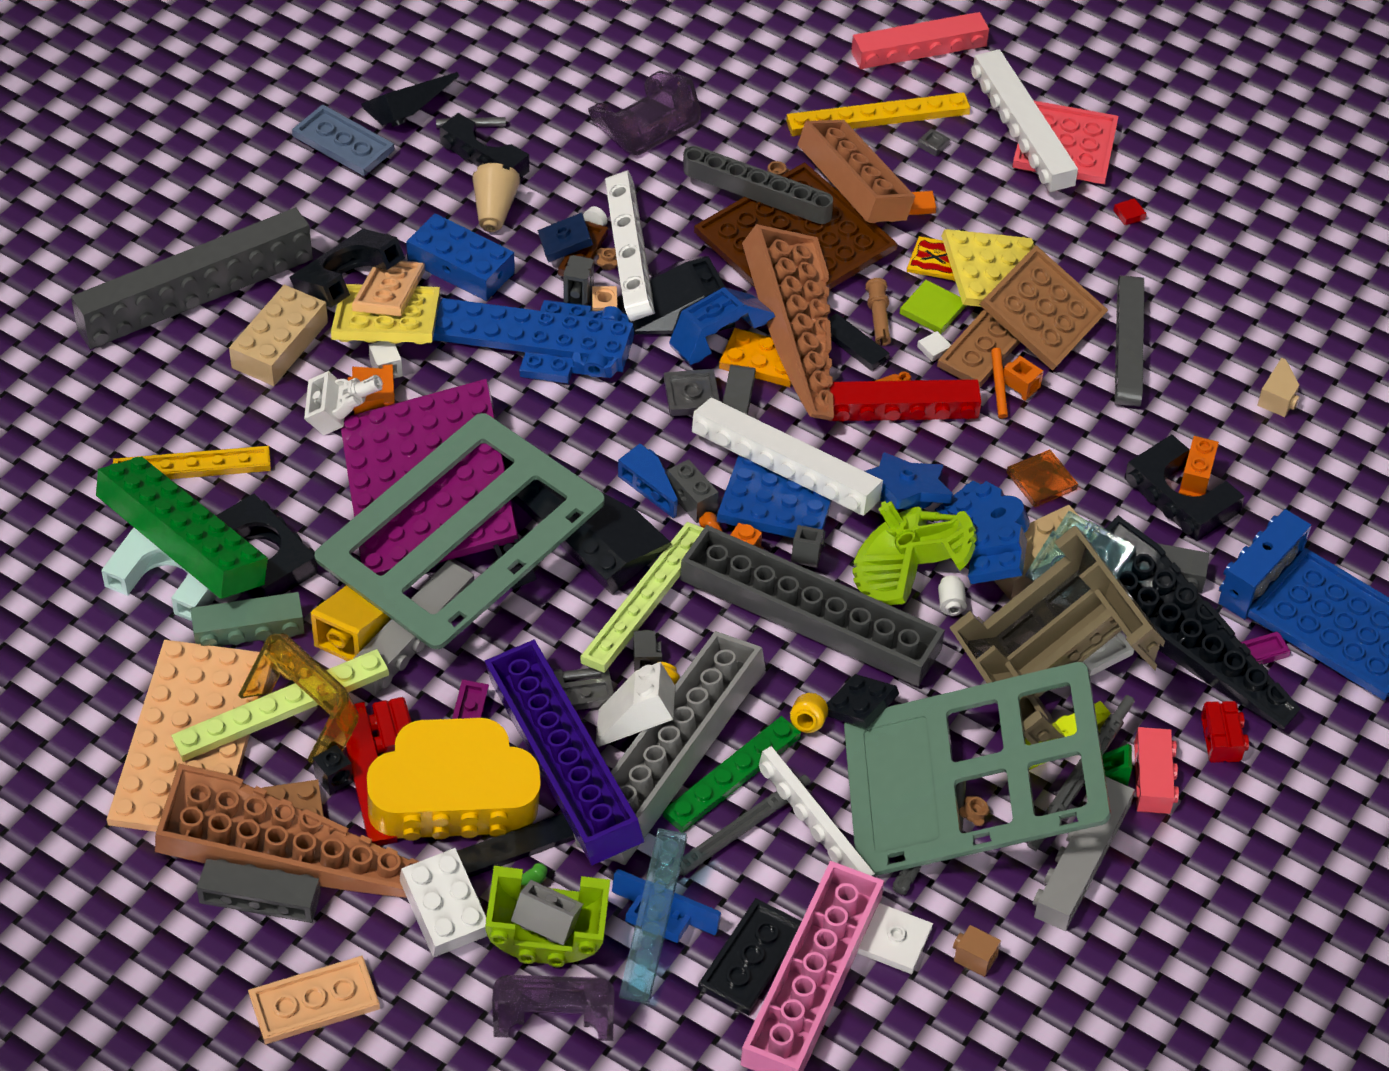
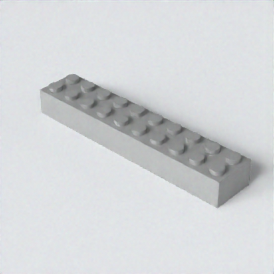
(703, 704)

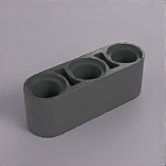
(739, 387)

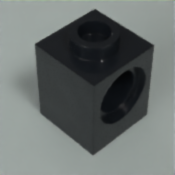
(333, 769)

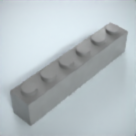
(399, 645)
(1080, 862)

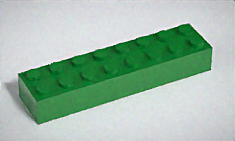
(181, 527)

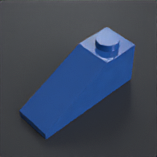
(645, 473)

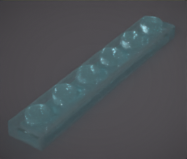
(653, 916)

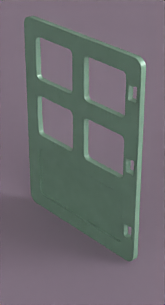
(908, 780)

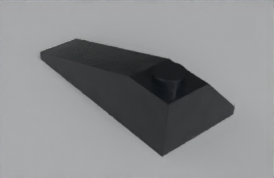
(407, 101)

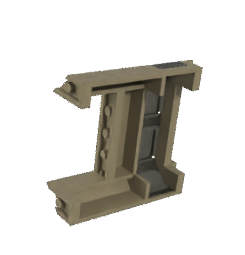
(1057, 623)

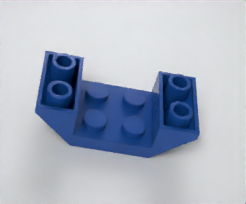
(711, 315)

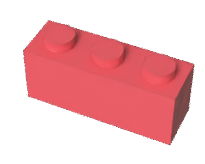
(1155, 770)

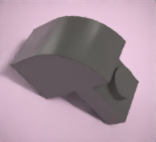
(807, 546)

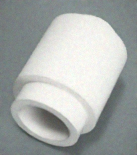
(952, 595)

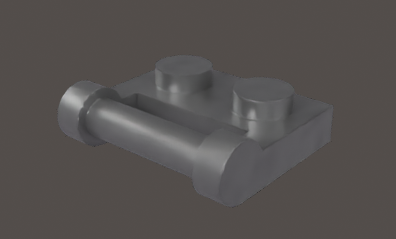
(586, 693)

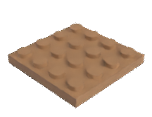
(1043, 307)

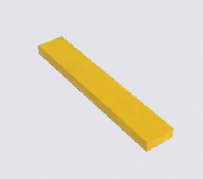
(210, 462)

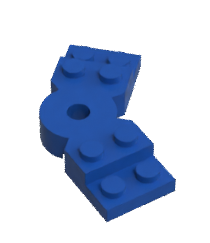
(999, 530)

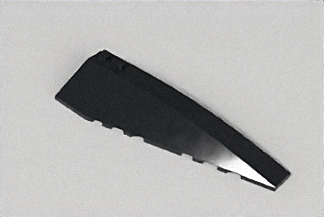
(609, 544)
(1195, 630)

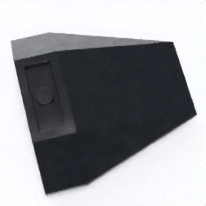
(676, 290)

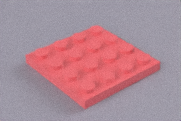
(1085, 136)

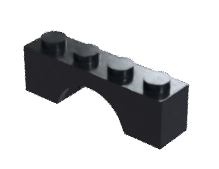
(460, 137)

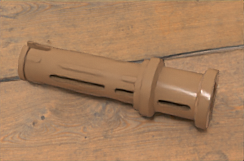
(878, 303)

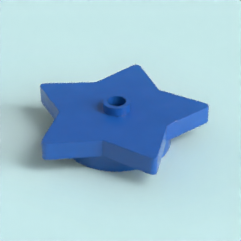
(910, 483)

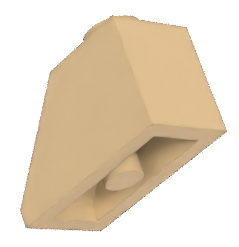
(1280, 390)

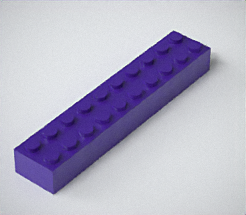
(564, 753)

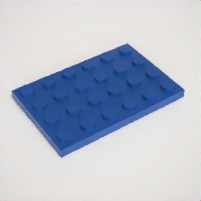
(1330, 619)

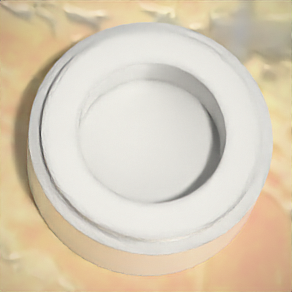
(595, 216)

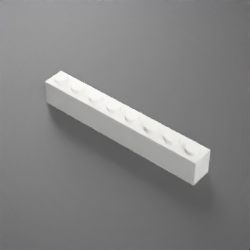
(1024, 121)
(787, 456)

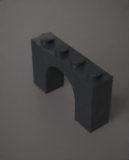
(324, 275)
(1193, 514)
(291, 563)

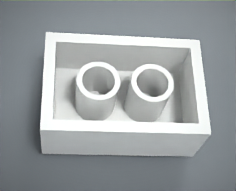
(443, 902)

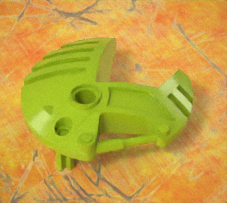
(892, 552)

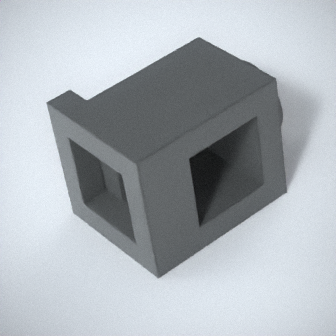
(646, 649)

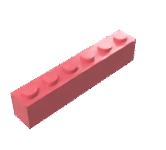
(920, 40)

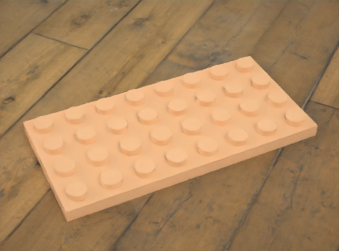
(185, 689)

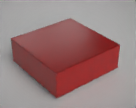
(1129, 211)

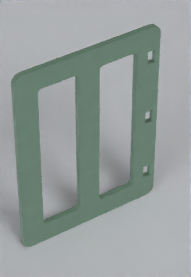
(387, 590)

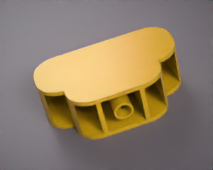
(452, 782)

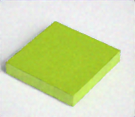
(932, 307)

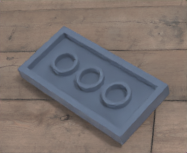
(343, 140)

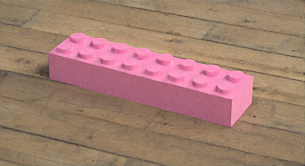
(812, 971)

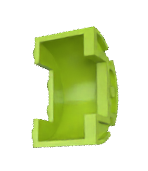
(533, 947)

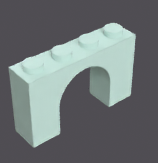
(139, 555)

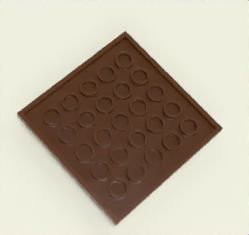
(845, 241)

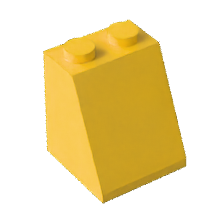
(346, 623)

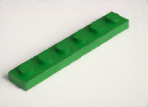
(729, 775)

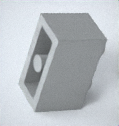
(546, 912)

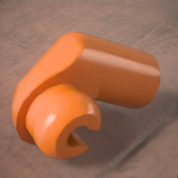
(709, 519)

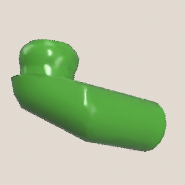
(537, 874)

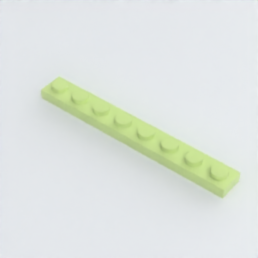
(640, 602)
(272, 708)

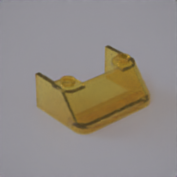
(286, 658)

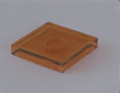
(1042, 478)

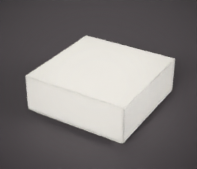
(933, 345)

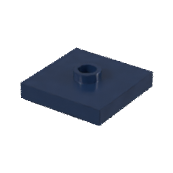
(565, 237)

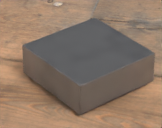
(933, 142)

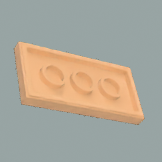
(390, 289)
(313, 999)

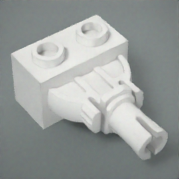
(333, 399)

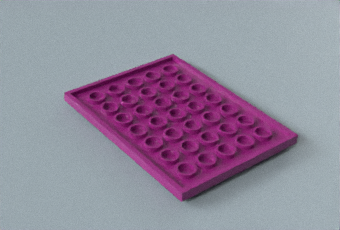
(392, 441)

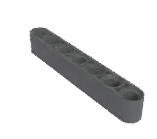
(758, 184)
(1129, 341)

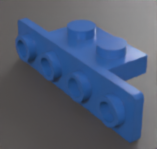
(682, 913)

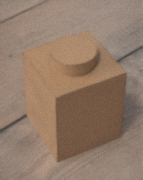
(976, 950)

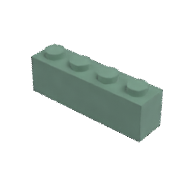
(247, 620)

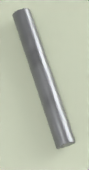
(480, 122)

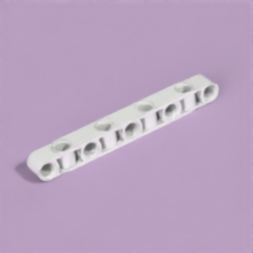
(629, 246)

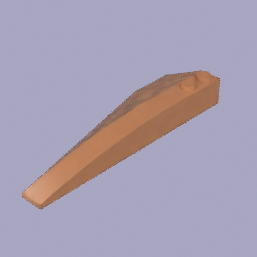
(793, 284)
(228, 820)

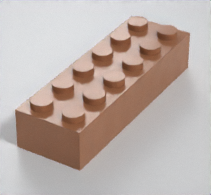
(856, 171)

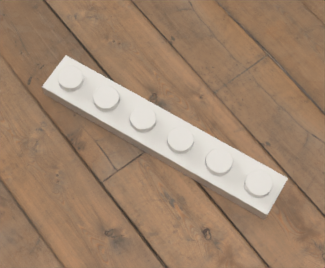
(810, 812)

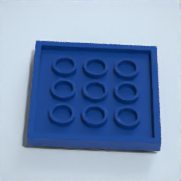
(770, 501)

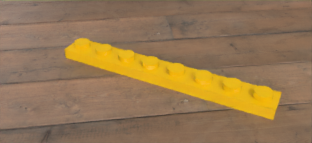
(885, 112)

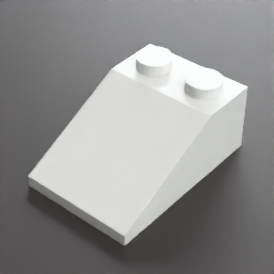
(637, 705)

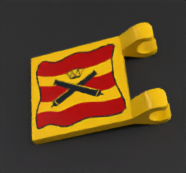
(930, 259)

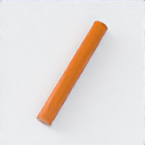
(999, 383)

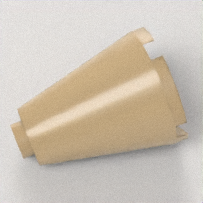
(494, 194)

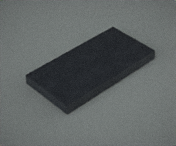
(750, 957)

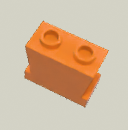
(377, 399)
(1198, 467)

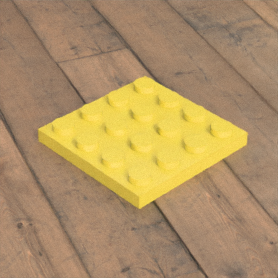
(982, 260)
(414, 324)

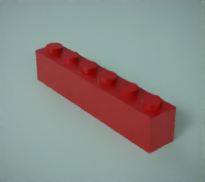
(906, 400)

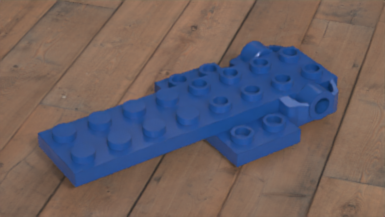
(555, 339)

